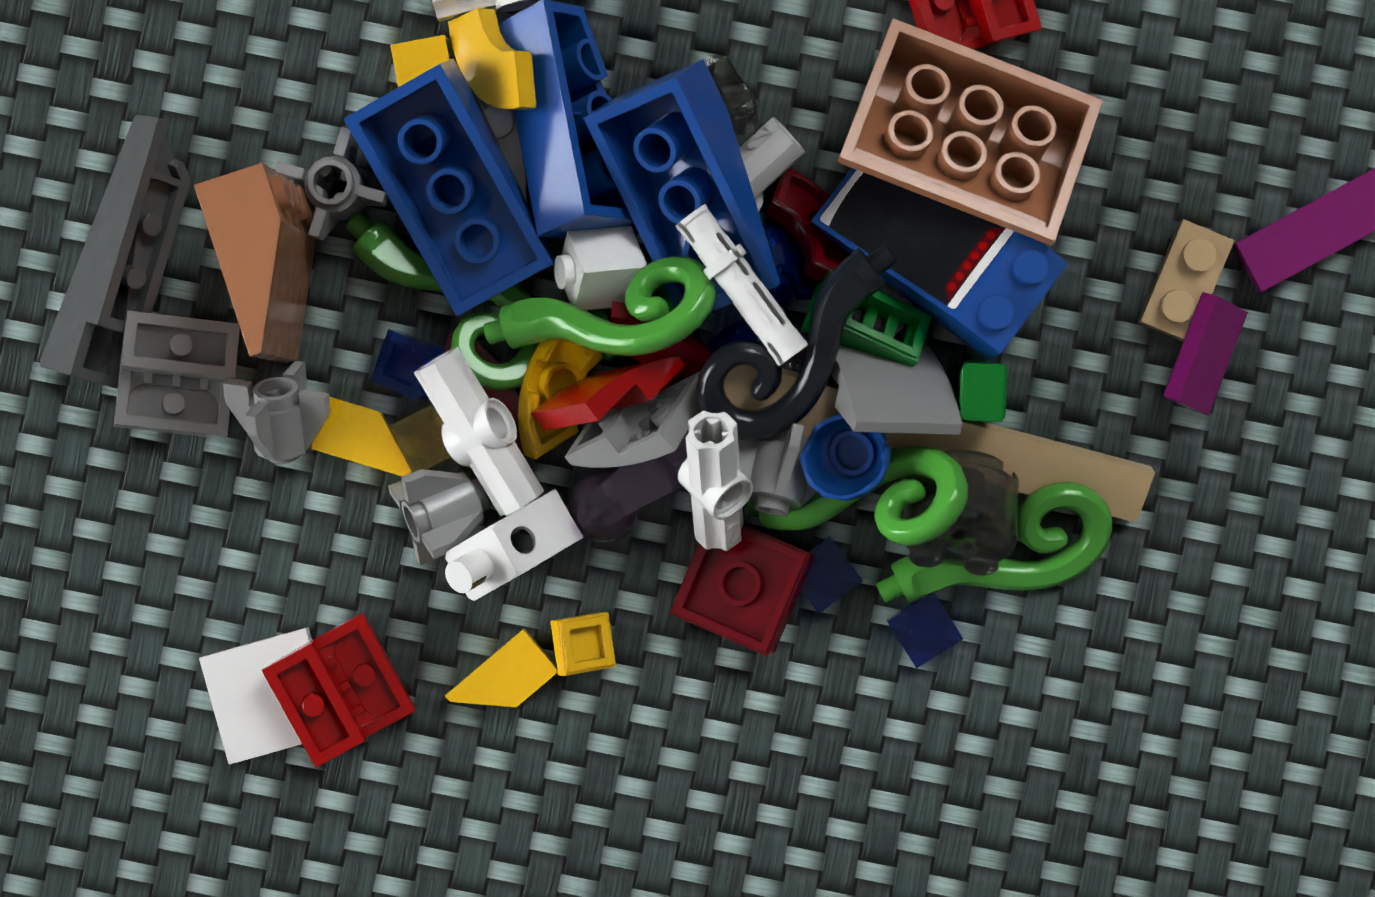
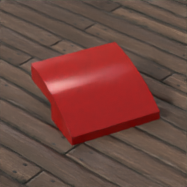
(977, 22)
(598, 393)
(339, 689)

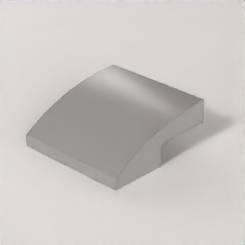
(175, 374)
(893, 396)
(638, 430)

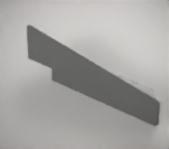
(120, 257)

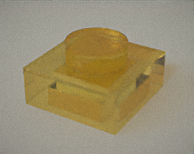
(421, 439)

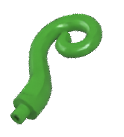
(399, 263)
(550, 319)
(905, 462)
(1014, 574)

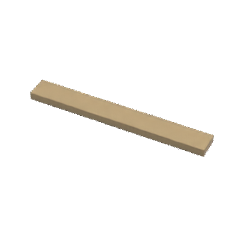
(1032, 458)

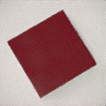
(744, 590)

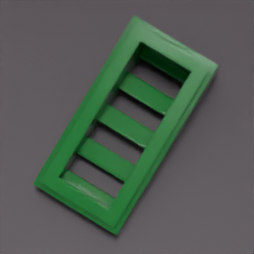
(864, 338)
(983, 390)

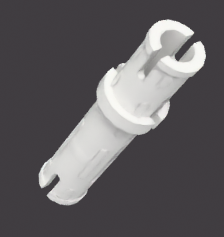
(737, 279)

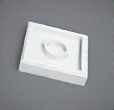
(243, 701)

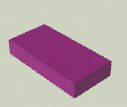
(1205, 353)

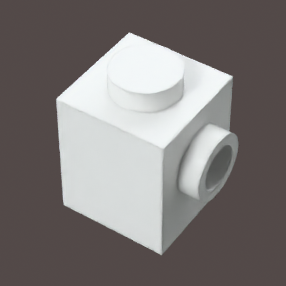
(598, 266)

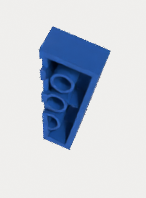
(560, 158)

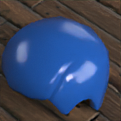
(844, 462)

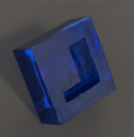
(399, 360)
(829, 575)
(924, 629)

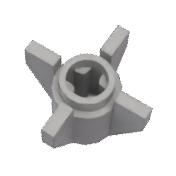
(325, 177)
(279, 413)
(776, 471)
(439, 509)

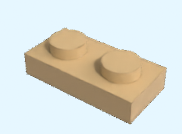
(1187, 271)

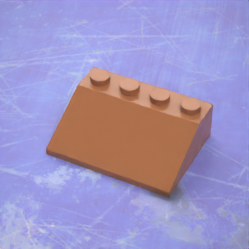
(971, 131)
(265, 254)

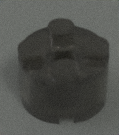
(985, 527)

